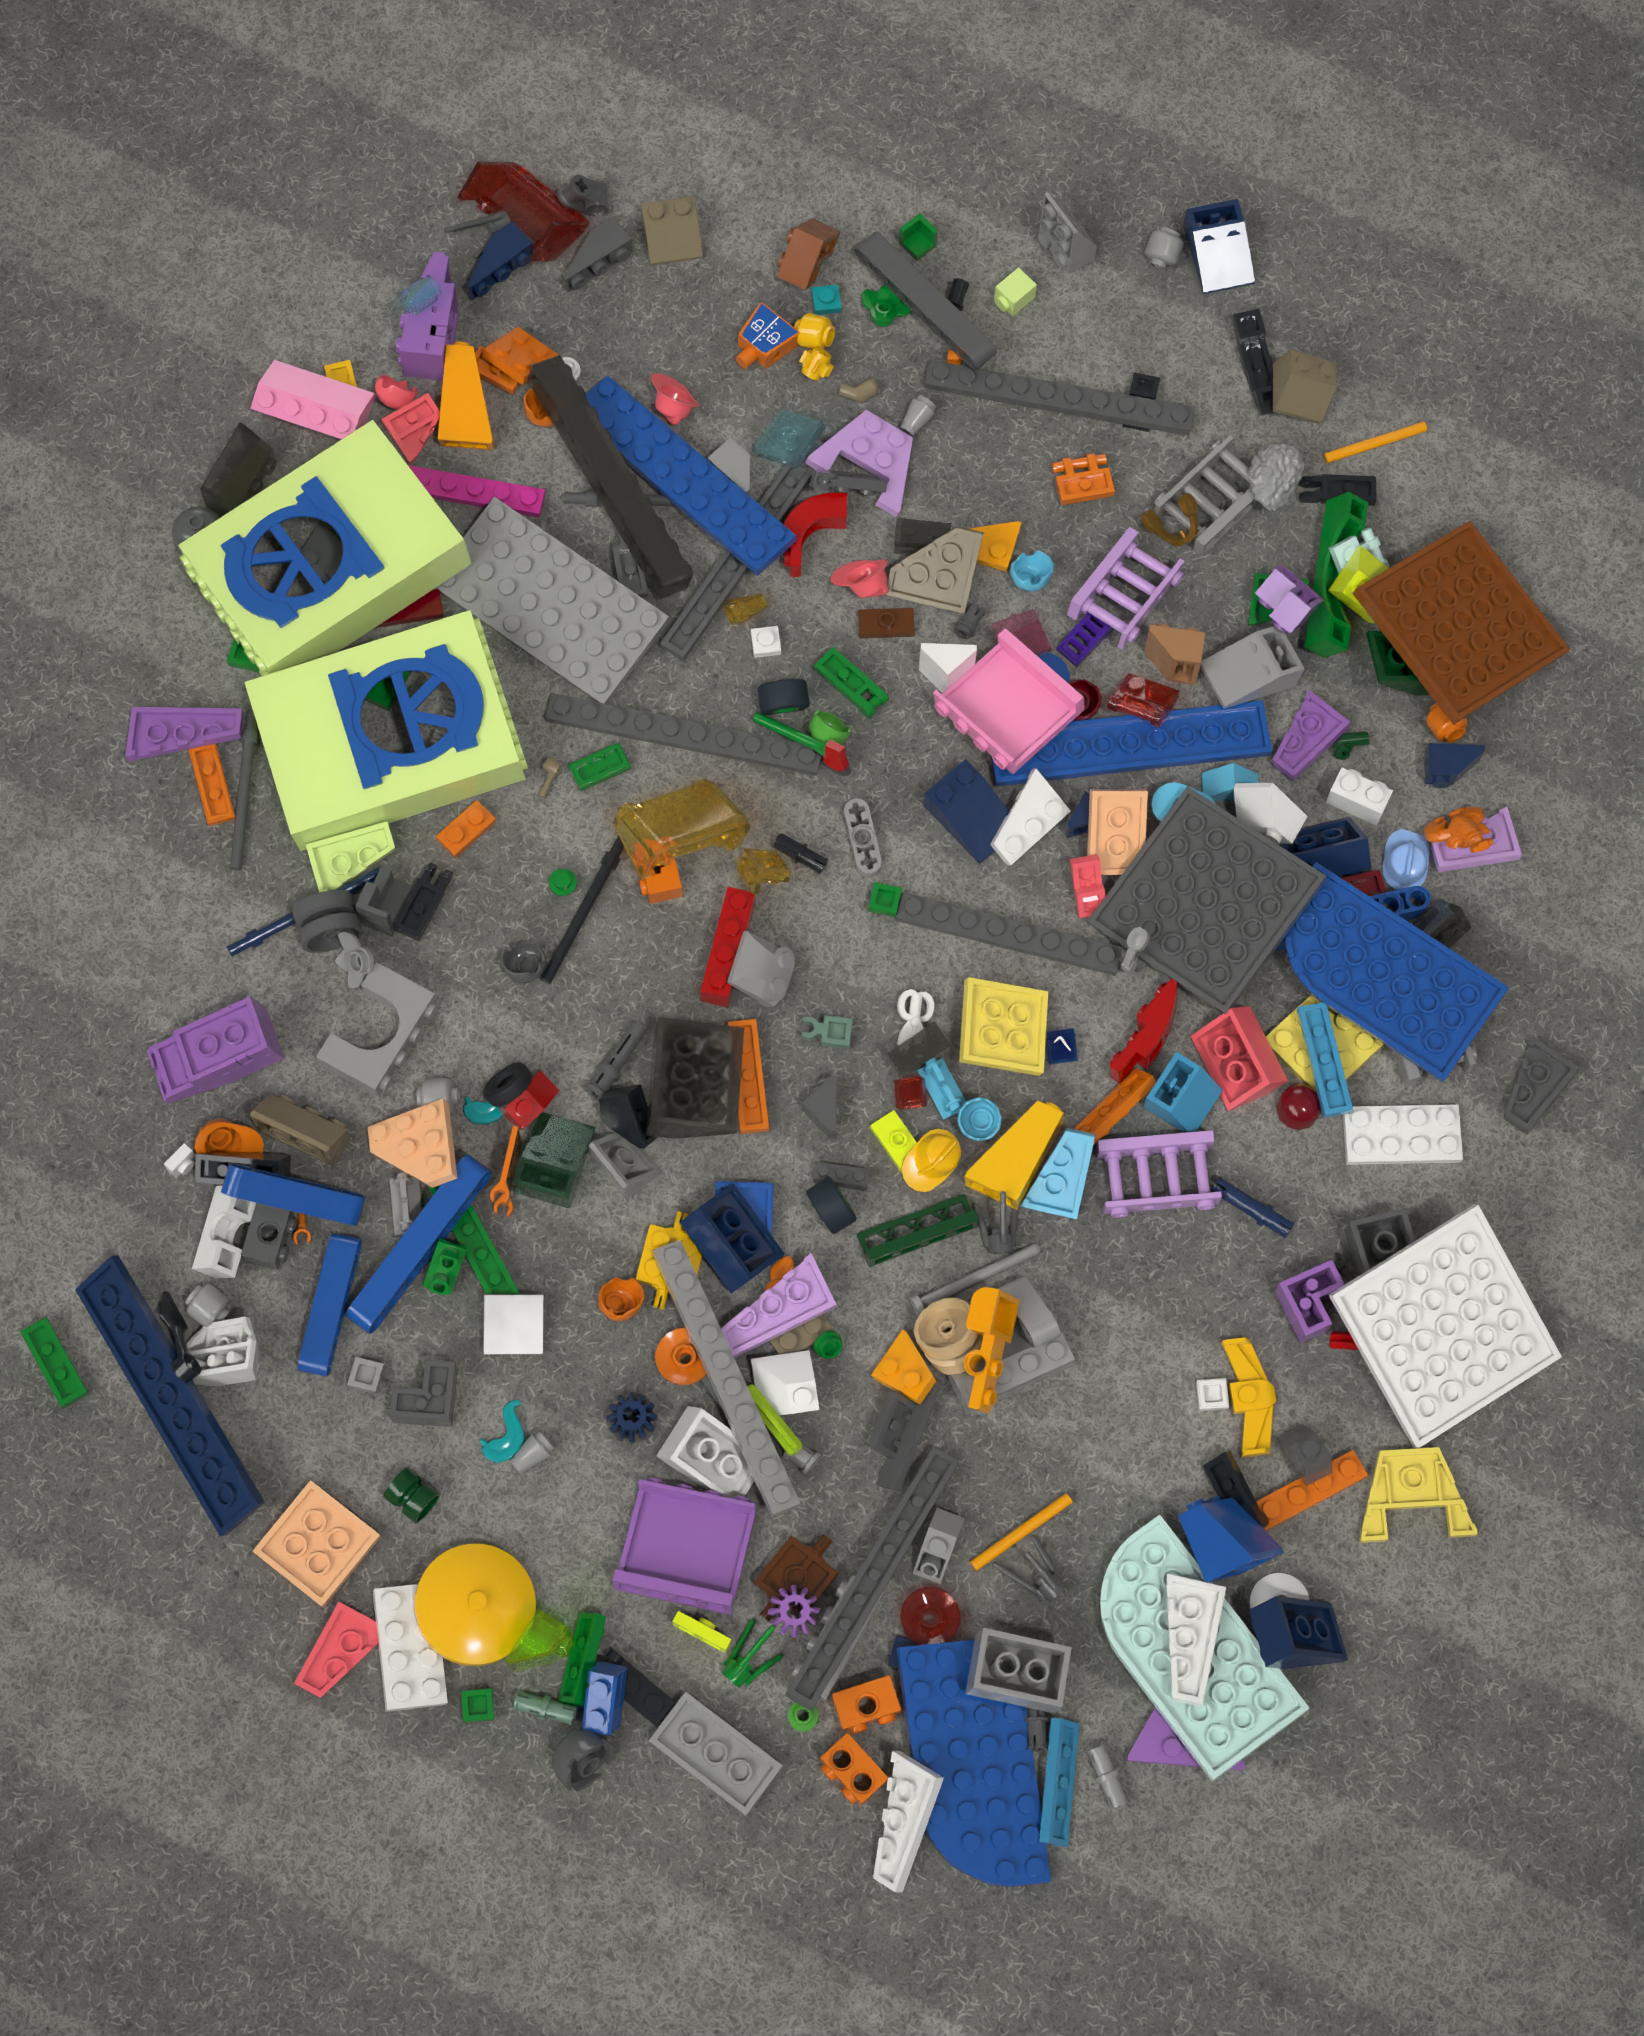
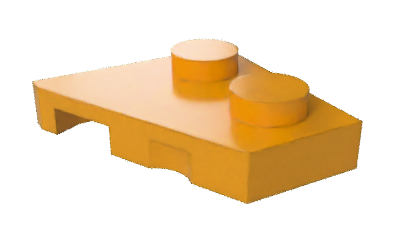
(998, 544)

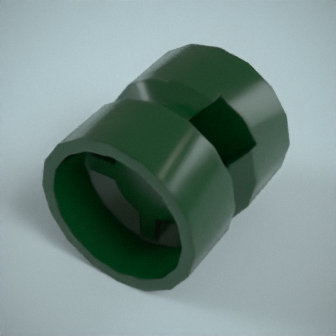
(408, 1492)

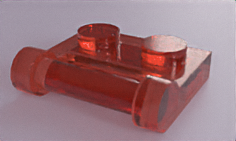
(1144, 699)

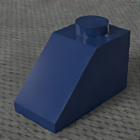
(1449, 762)

